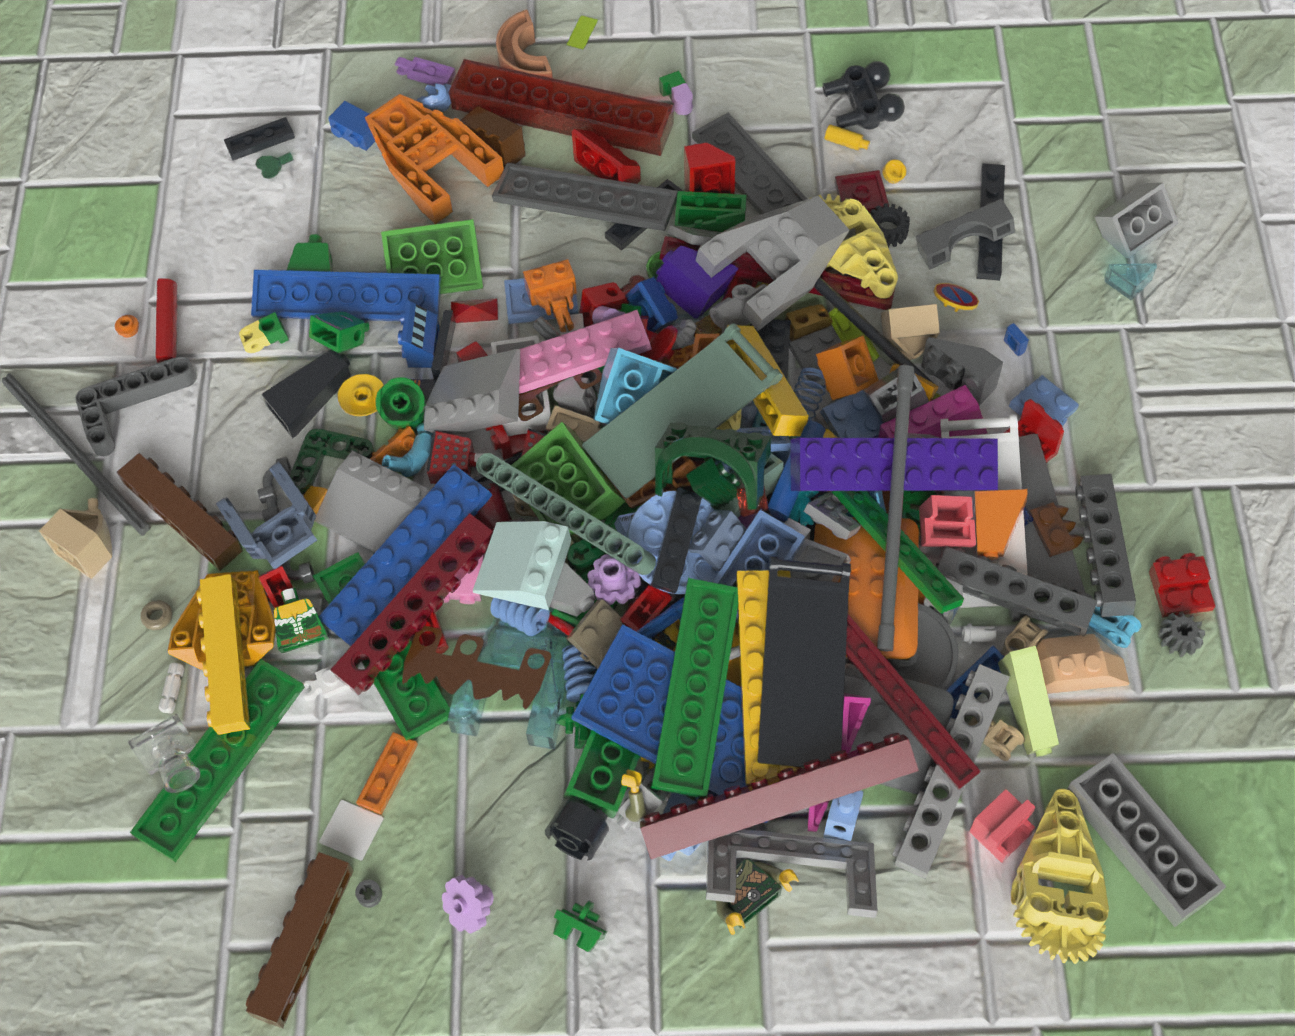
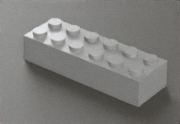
(1145, 840)

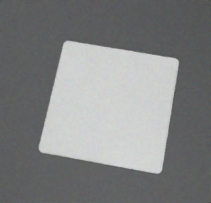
(351, 830)

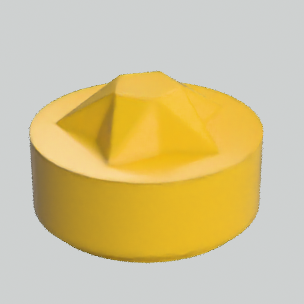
(894, 171)

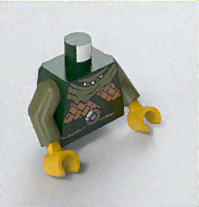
(755, 889)

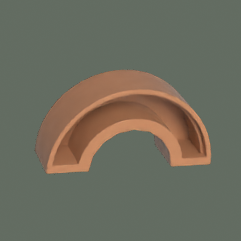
(512, 39)

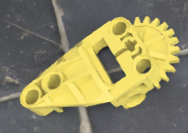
(863, 249)
(1062, 854)

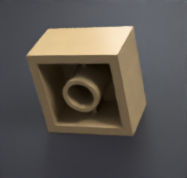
(910, 328)
(80, 538)

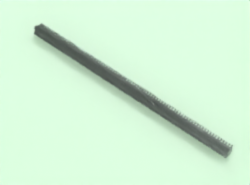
(76, 455)

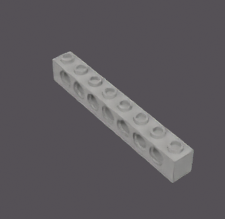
(920, 860)

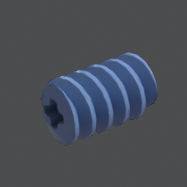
(523, 617)
(578, 673)

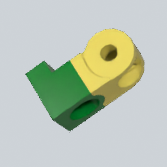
(263, 333)

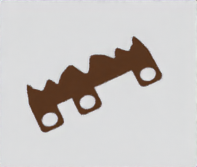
(485, 677)

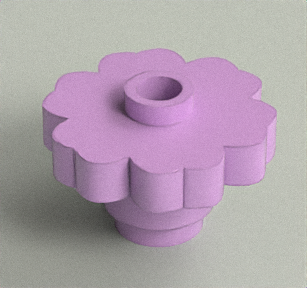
(613, 580)
(467, 903)

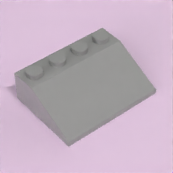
(475, 394)
(368, 501)

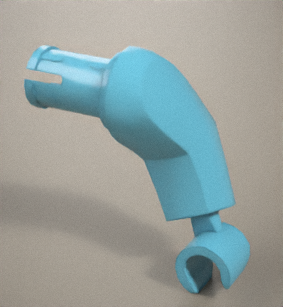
(413, 460)

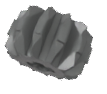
(1175, 626)

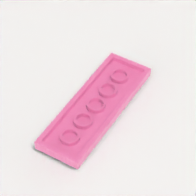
(580, 350)

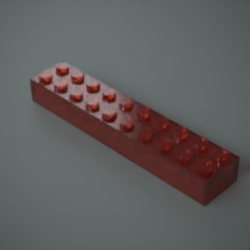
(563, 106)

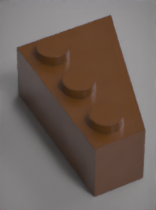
(498, 133)

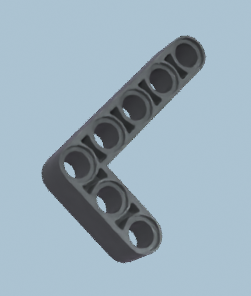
(127, 390)

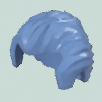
(436, 100)

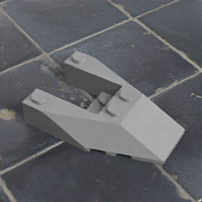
(788, 244)

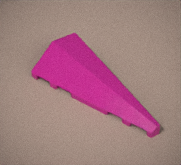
(853, 714)

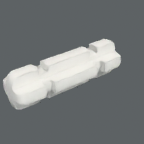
(171, 688)

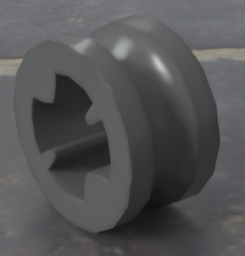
(361, 898)

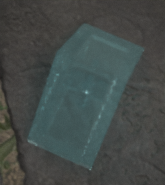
(1130, 278)

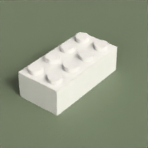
(540, 421)

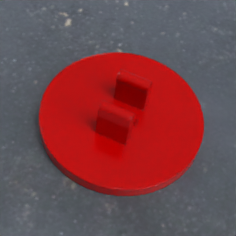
(662, 344)

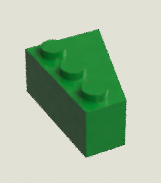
(709, 210)

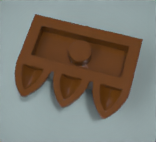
(1053, 530)

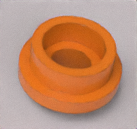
(128, 330)

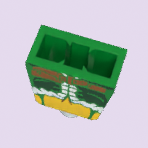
(297, 623)

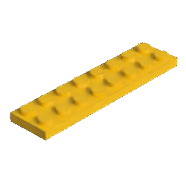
(751, 625)

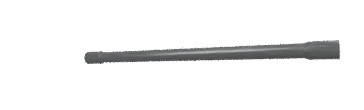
(886, 628)

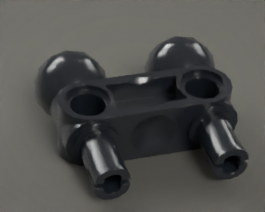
(859, 87)

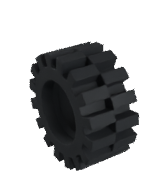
(894, 216)

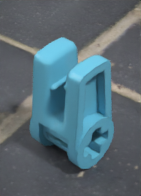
(1114, 627)

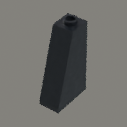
(307, 391)

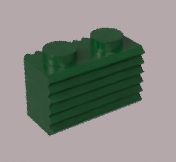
(714, 483)

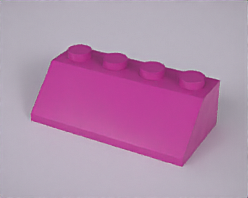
(927, 418)

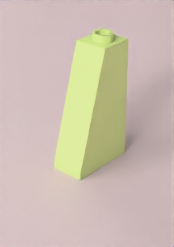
(1030, 700)

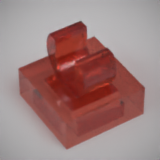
(742, 502)

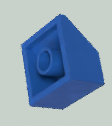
(653, 303)

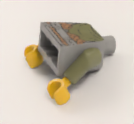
(641, 798)

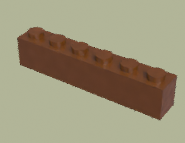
(179, 511)
(299, 940)

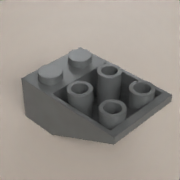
(962, 365)

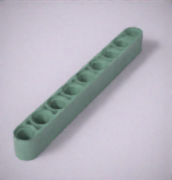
(630, 552)

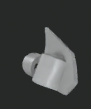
(731, 309)

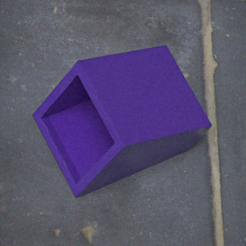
(689, 283)

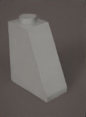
(572, 593)

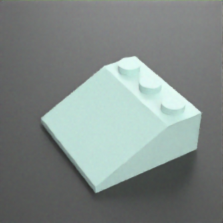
(524, 562)

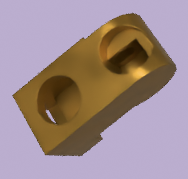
(808, 321)

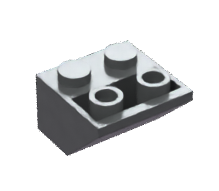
(884, 395)

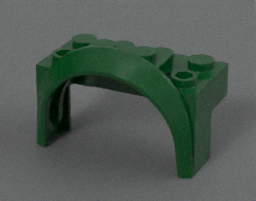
(741, 451)

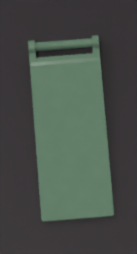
(698, 394)

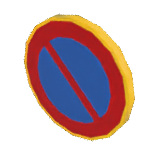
(956, 296)

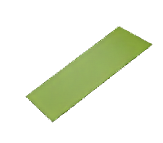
(582, 32)

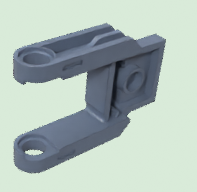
(282, 534)

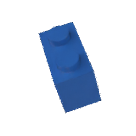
(351, 125)

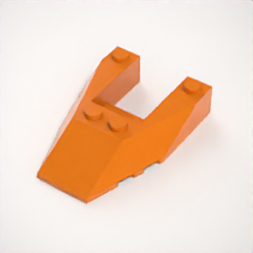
(418, 139)

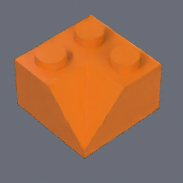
(847, 367)

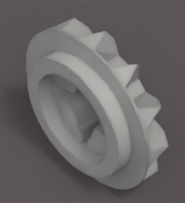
(686, 330)

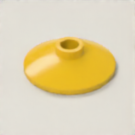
(354, 390)

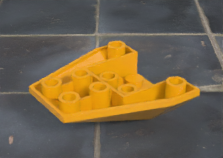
(255, 619)

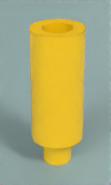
(846, 138)

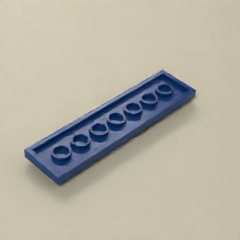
(357, 293)
(404, 553)

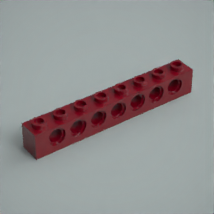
(364, 648)

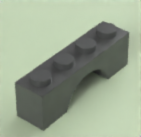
(990, 221)

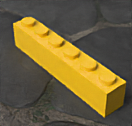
(778, 403)
(224, 655)

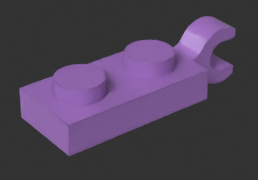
(425, 71)

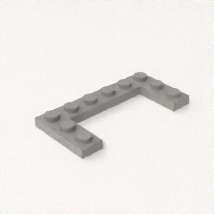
(853, 856)

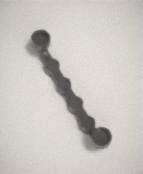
(268, 495)

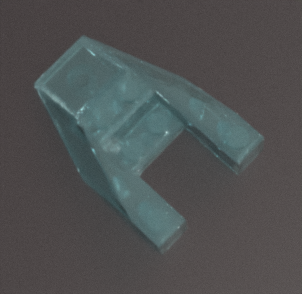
(506, 648)

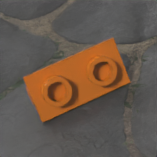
(398, 445)

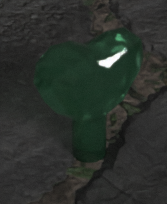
(271, 165)

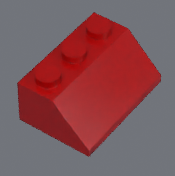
(603, 159)
(708, 169)

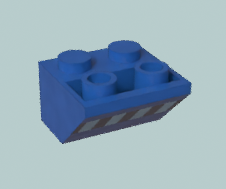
(418, 335)

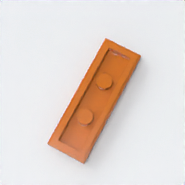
(386, 773)

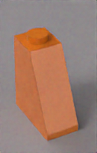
(996, 520)

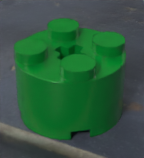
(392, 395)

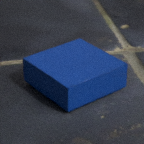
(1016, 339)

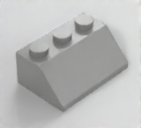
(1137, 219)

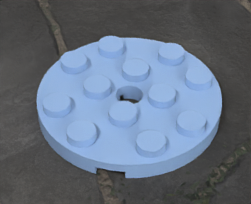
(648, 530)

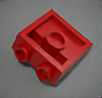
(1182, 585)

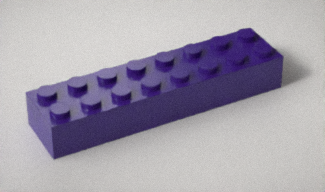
(867, 464)

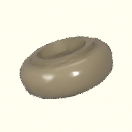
(154, 606)

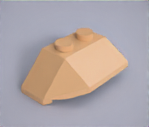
(1080, 664)

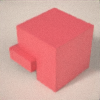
(947, 522)
(1003, 825)

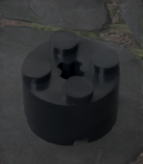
(577, 828)

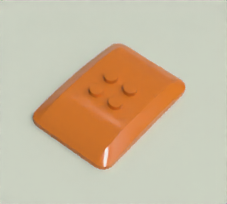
(867, 587)

